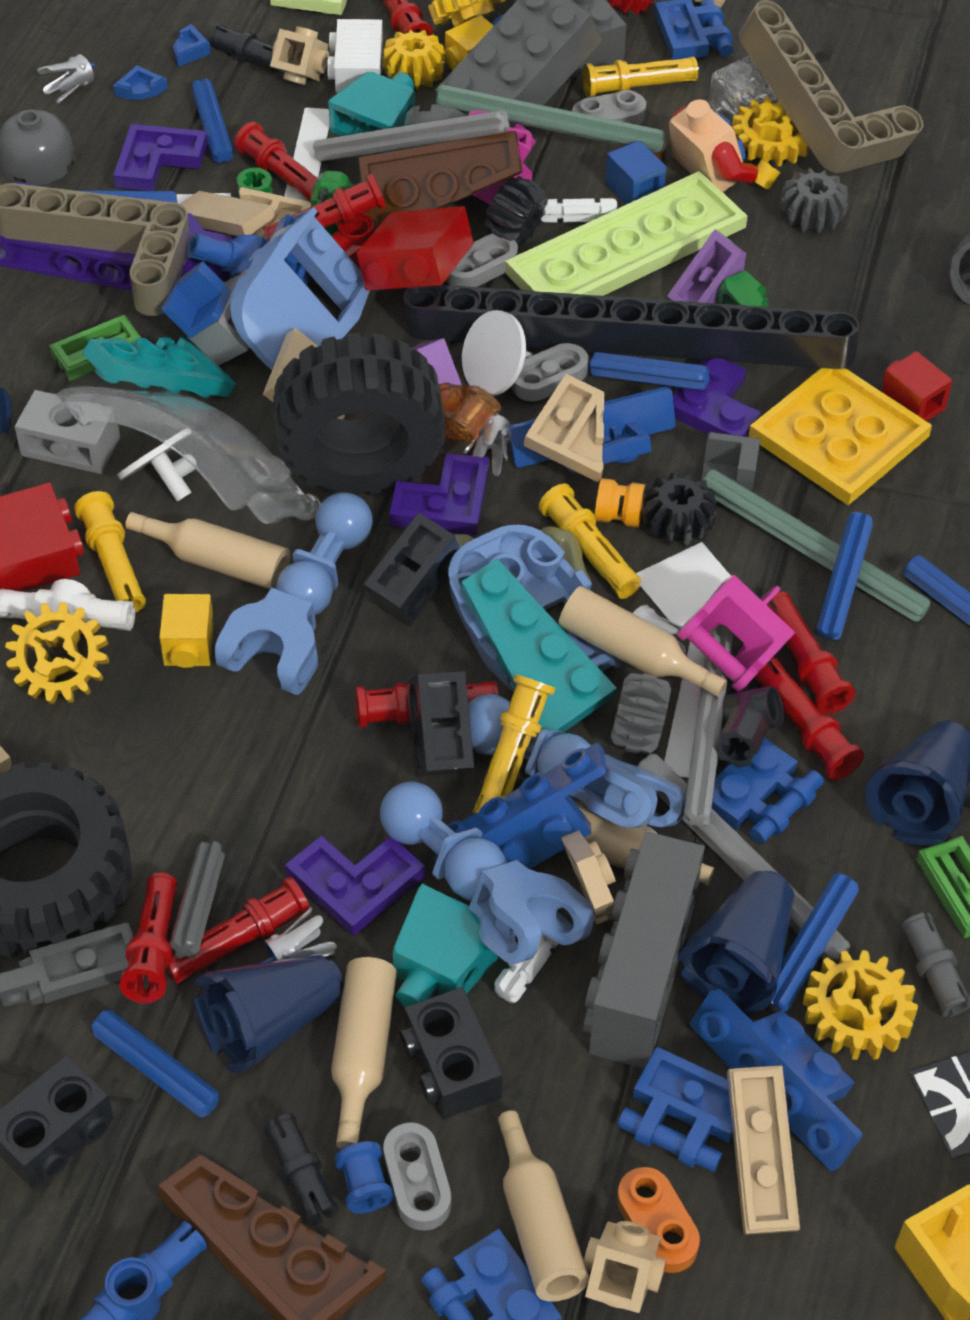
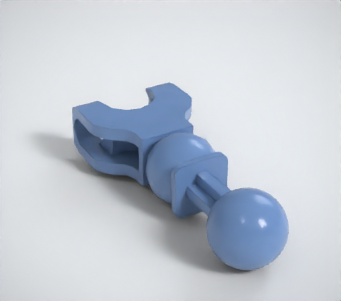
(286, 616)
(621, 795)
(502, 894)

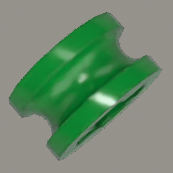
(255, 179)

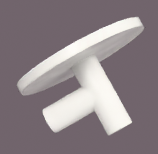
(494, 352)
(170, 472)

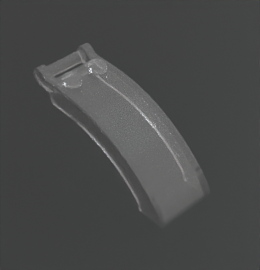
(210, 440)

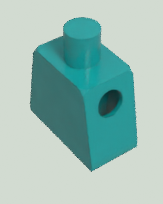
(371, 104)
(439, 948)

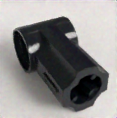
(747, 720)

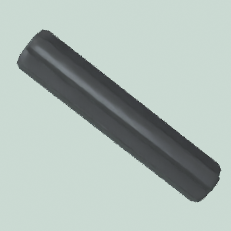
(197, 900)

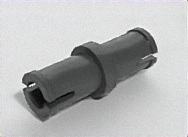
(936, 964)

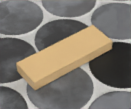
(228, 213)
(763, 1150)

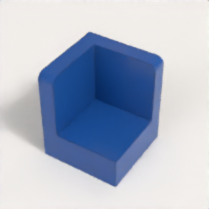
(634, 172)
(196, 300)

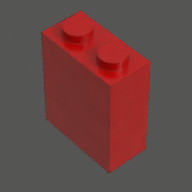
(415, 248)
(36, 540)

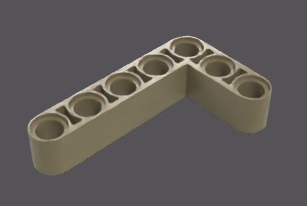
(813, 102)
(138, 226)

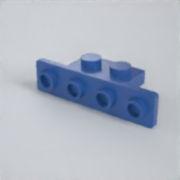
(626, 428)
(540, 812)
(810, 1075)

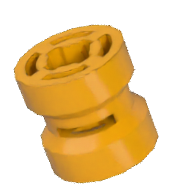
(610, 498)

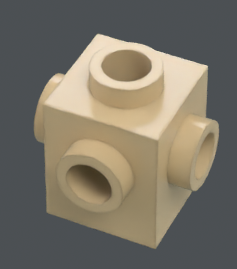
(300, 55)
(623, 1265)

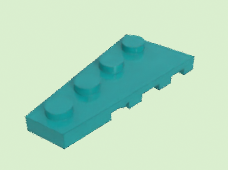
(161, 365)
(535, 646)

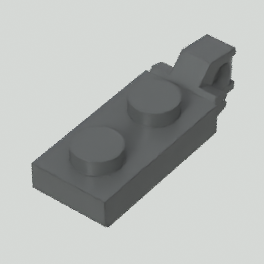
(68, 967)

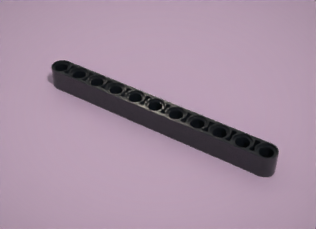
(642, 325)

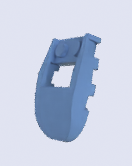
(275, 300)
(537, 566)

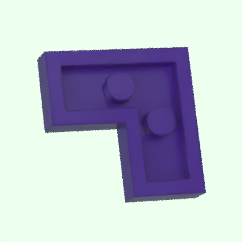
(154, 146)
(714, 408)
(453, 504)
(359, 891)

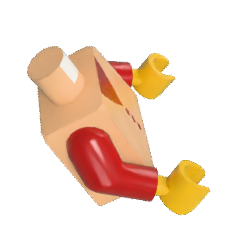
(709, 145)

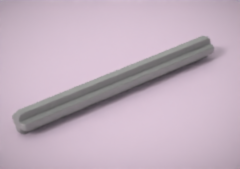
(412, 135)
(704, 754)
(741, 855)

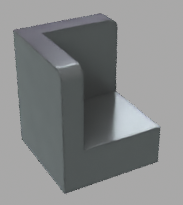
(732, 456)

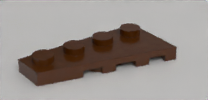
(441, 172)
(268, 1248)

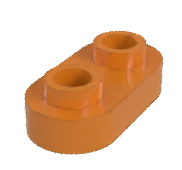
(660, 1216)

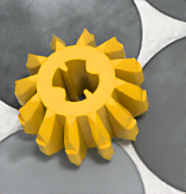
(415, 55)

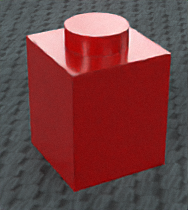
(917, 385)

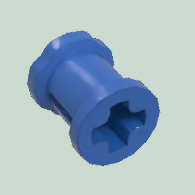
(364, 1177)

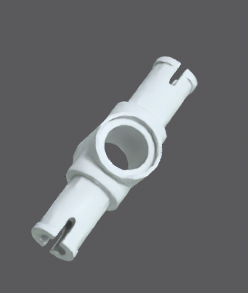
(107, 612)

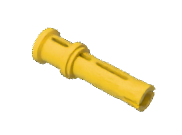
(624, 76)
(569, 515)
(106, 538)
(519, 725)

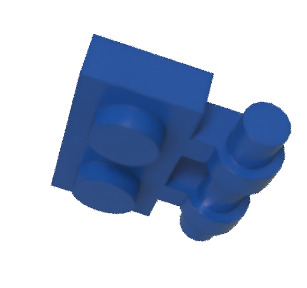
(683, 29)
(743, 791)
(688, 1094)
(495, 1278)

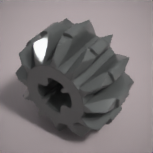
(814, 201)
(640, 713)

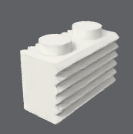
(356, 51)

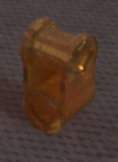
(466, 410)

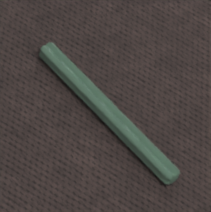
(552, 118)
(814, 544)

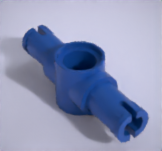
(229, 255)
(147, 1270)

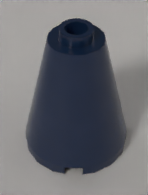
(923, 786)
(742, 943)
(263, 1005)

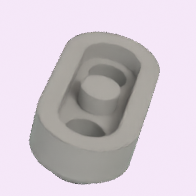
(619, 106)
(483, 261)
(546, 370)
(419, 1178)

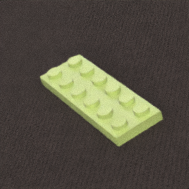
(629, 240)

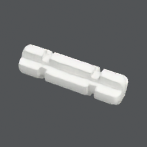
(577, 210)
(512, 981)

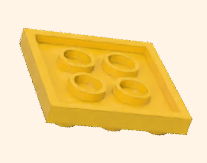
(840, 432)

